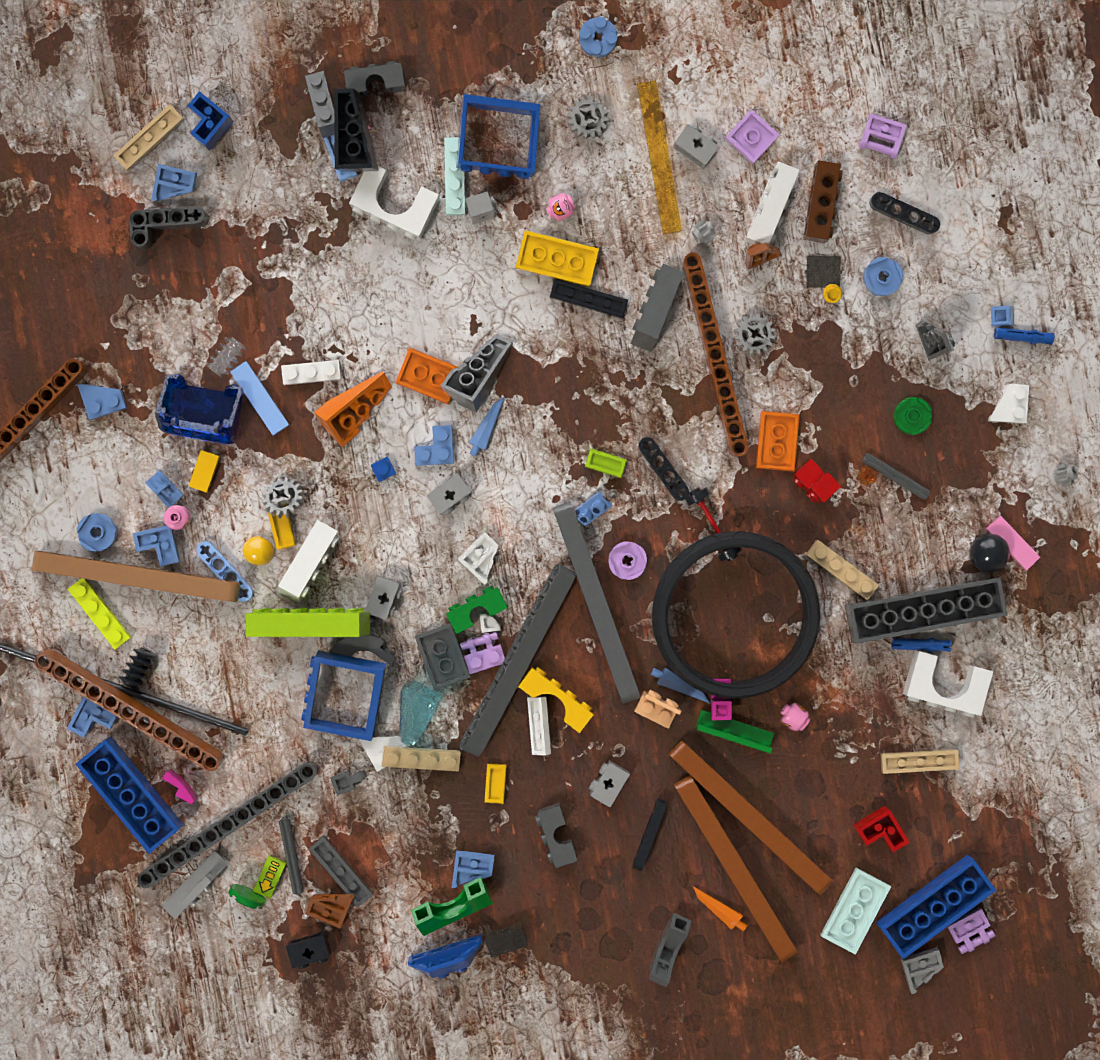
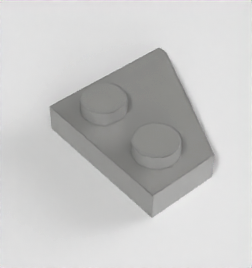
(921, 967)

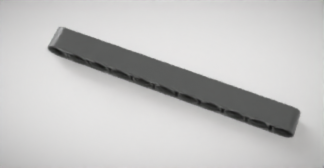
(596, 602)
(517, 660)
(219, 828)

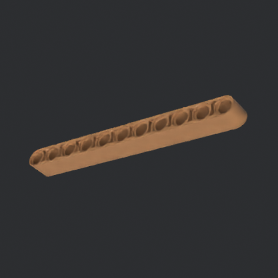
(136, 576)

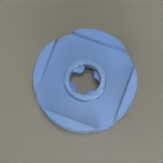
(587, 34)
(886, 266)
(86, 534)

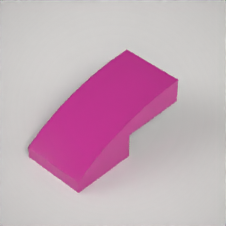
(721, 707)
(185, 790)

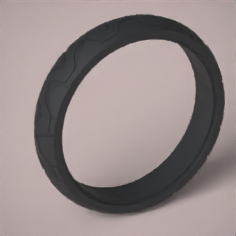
(788, 666)

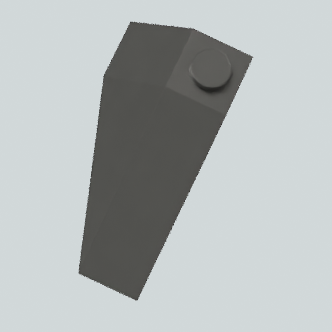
(934, 340)
(474, 378)

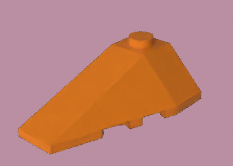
(348, 411)

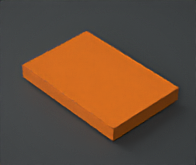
(424, 375)
(777, 441)

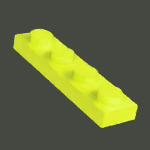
(99, 613)

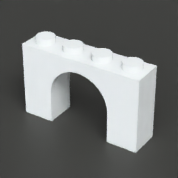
(411, 222)
(969, 699)

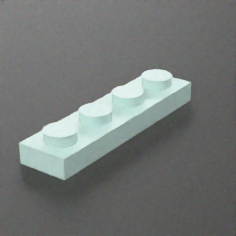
(453, 180)

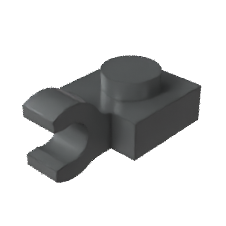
(345, 781)

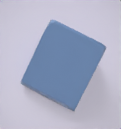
(1002, 316)

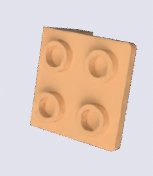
(656, 709)

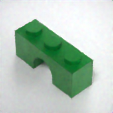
(461, 615)

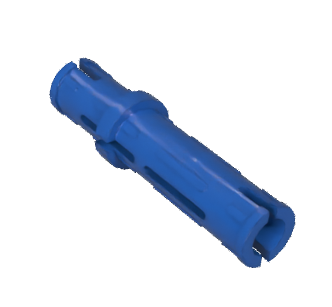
(1025, 336)
(921, 644)

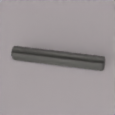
(895, 476)
(291, 856)

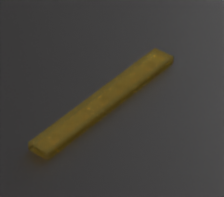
(659, 157)

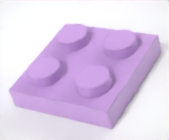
(752, 136)

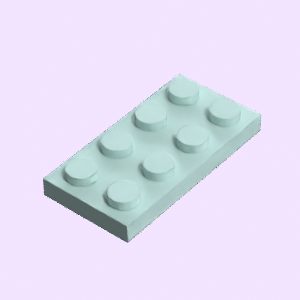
(855, 910)

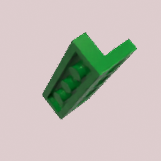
(735, 731)

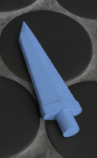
(484, 431)
(673, 681)

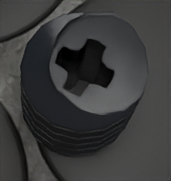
(138, 668)

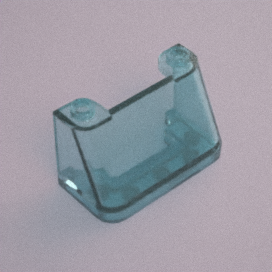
(416, 710)

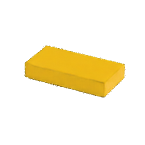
(204, 471)
(282, 531)
(495, 783)

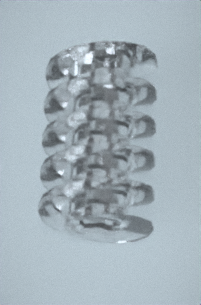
(226, 356)

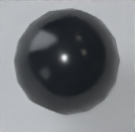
(989, 552)

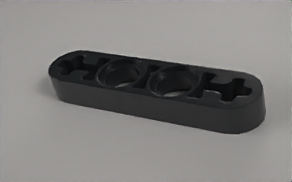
(906, 209)
(660, 471)
(649, 834)

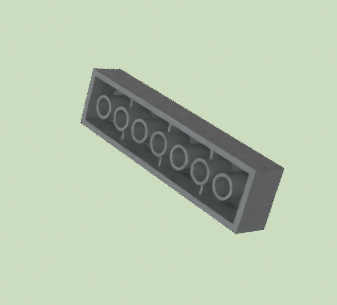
(925, 610)

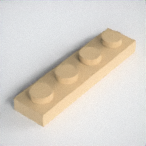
(148, 137)
(842, 570)
(421, 758)
(919, 761)

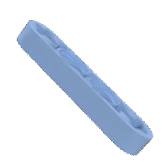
(227, 569)

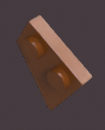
(761, 253)
(330, 908)

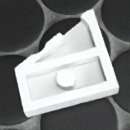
(1012, 405)
(480, 556)
(375, 748)

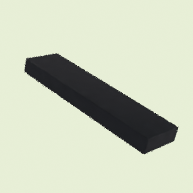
(588, 298)

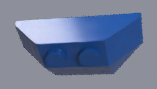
(447, 958)

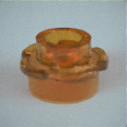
(862, 475)

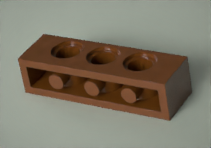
(822, 171)

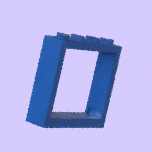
(499, 105)
(347, 662)

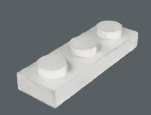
(311, 372)
(539, 726)

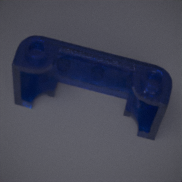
(198, 410)

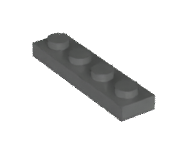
(340, 870)

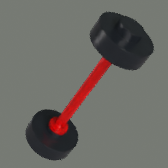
(697, 496)

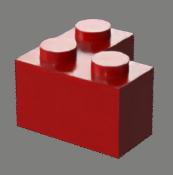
(817, 484)
(884, 825)

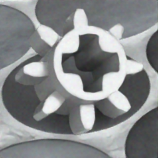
(703, 232)
(1065, 474)

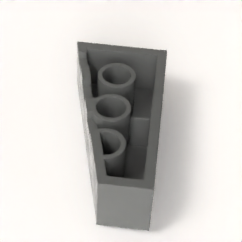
(657, 307)

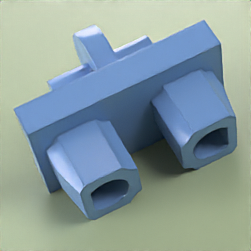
(164, 488)
(592, 508)

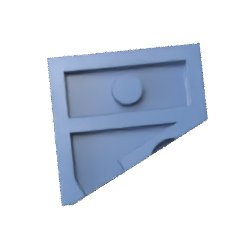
(172, 182)
(101, 400)
(471, 866)

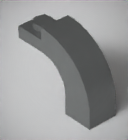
(365, 643)
(667, 949)

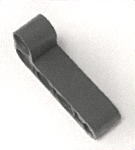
(169, 214)

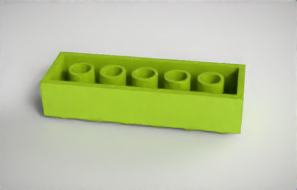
(305, 623)

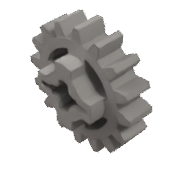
(581, 113)
(761, 339)
(283, 505)

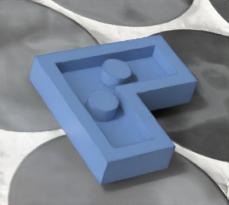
(440, 452)
(160, 538)
(88, 713)

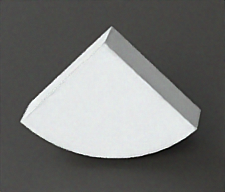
(488, 623)

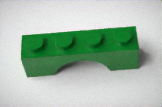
(433, 916)

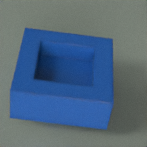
(383, 469)

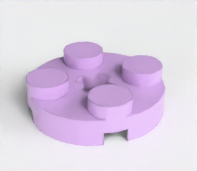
(637, 565)

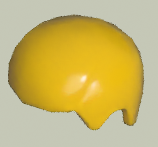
(258, 551)

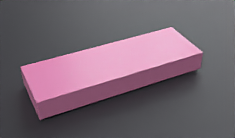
(1019, 549)

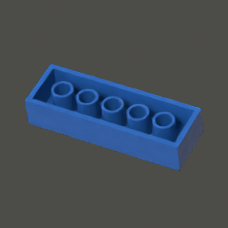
(129, 794)
(935, 906)

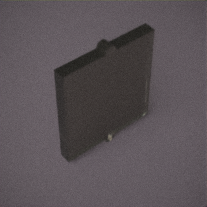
(823, 271)

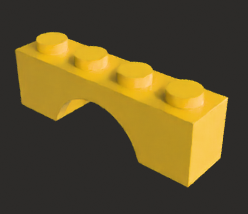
(536, 683)

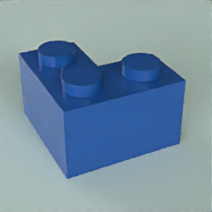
(213, 121)

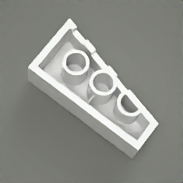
(772, 204)
(308, 561)

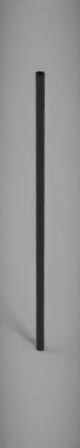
(143, 696)

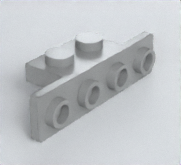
(197, 882)

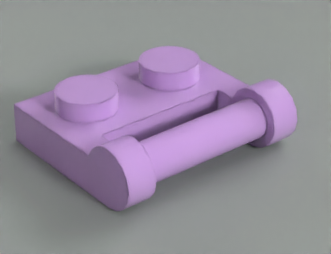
(885, 130)

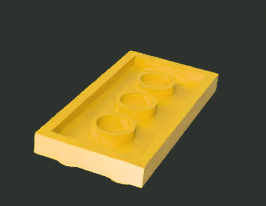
(557, 258)

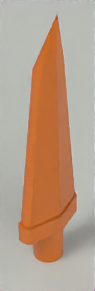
(725, 913)

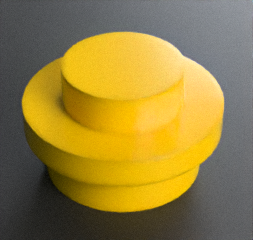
(832, 293)

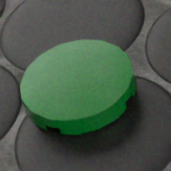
(912, 415)
(246, 896)

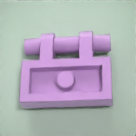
(484, 658)
(969, 925)

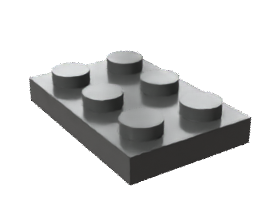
(442, 656)

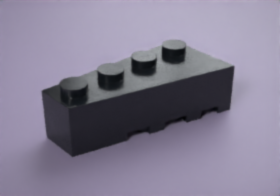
(351, 134)

